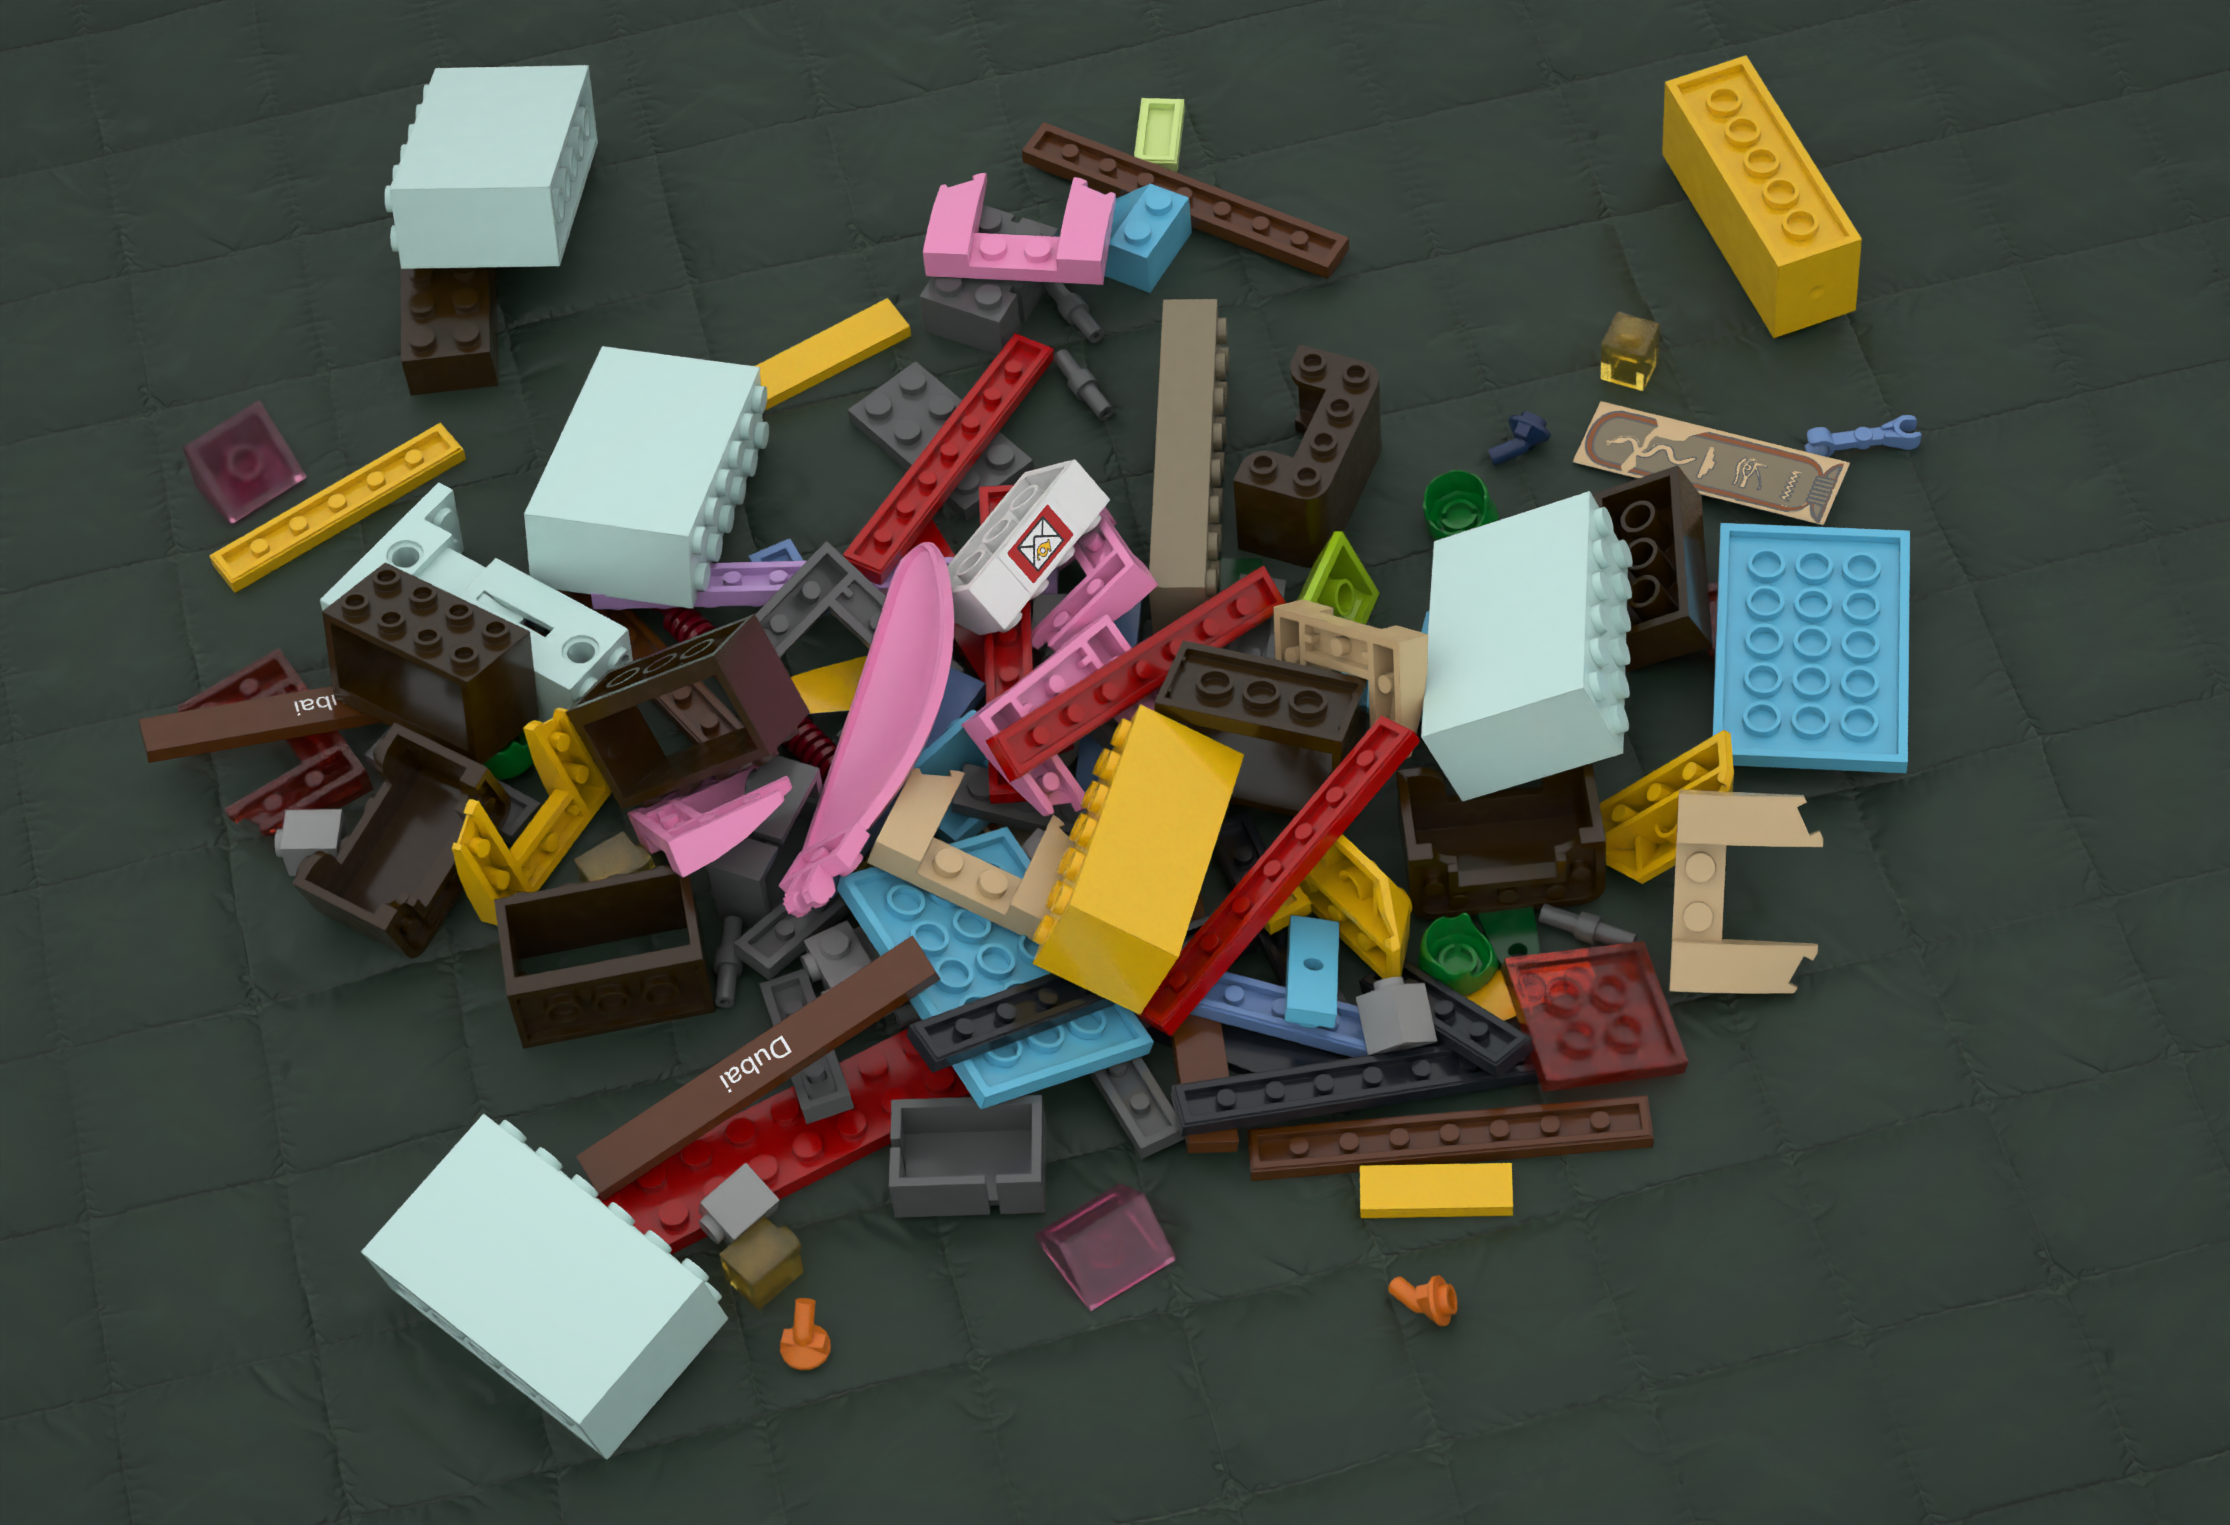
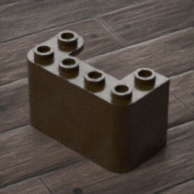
(1297, 502)
(1502, 846)
(398, 864)

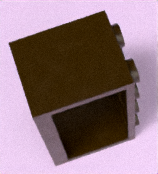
(431, 663)
(1280, 714)
(625, 745)
(609, 992)

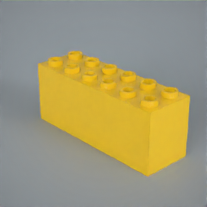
(1761, 196)
(1137, 859)

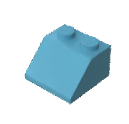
(1147, 235)

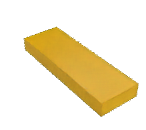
(1436, 1190)

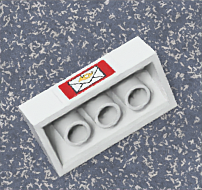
(1022, 545)

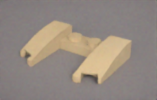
(1389, 658)
(912, 853)
(1698, 953)

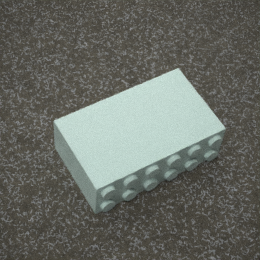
(493, 167)
(646, 477)
(1527, 647)
(547, 1283)

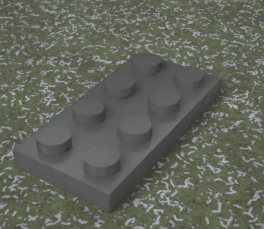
(908, 414)

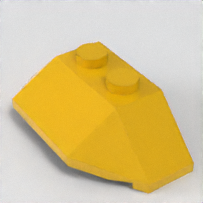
(1644, 816)
(1365, 903)

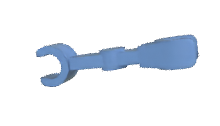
(1890, 434)

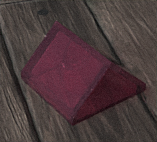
(242, 463)
(1107, 1245)

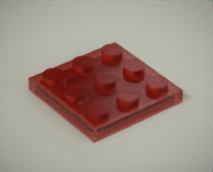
(1594, 1016)

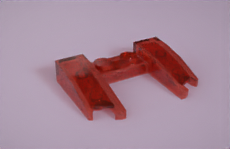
(328, 769)

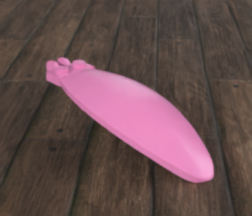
(884, 726)

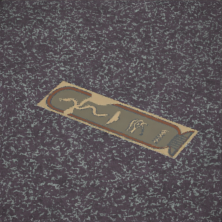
(1714, 462)

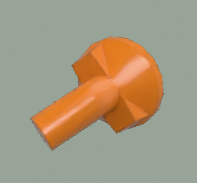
(1433, 1299)
(805, 1343)

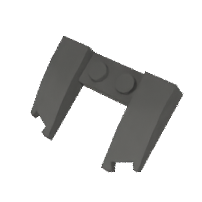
(820, 586)

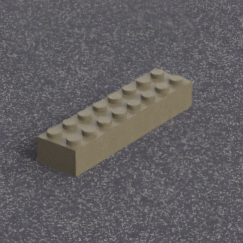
(1187, 459)

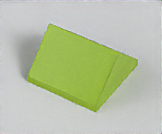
(1341, 581)

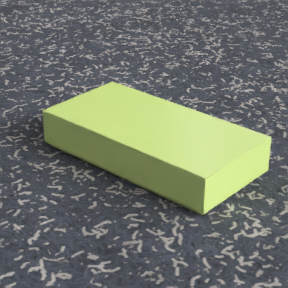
(1160, 131)

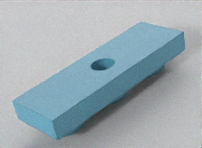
(1312, 972)

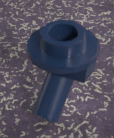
(1527, 432)

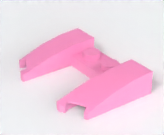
(1076, 257)
(1112, 585)
(1076, 658)
(707, 820)

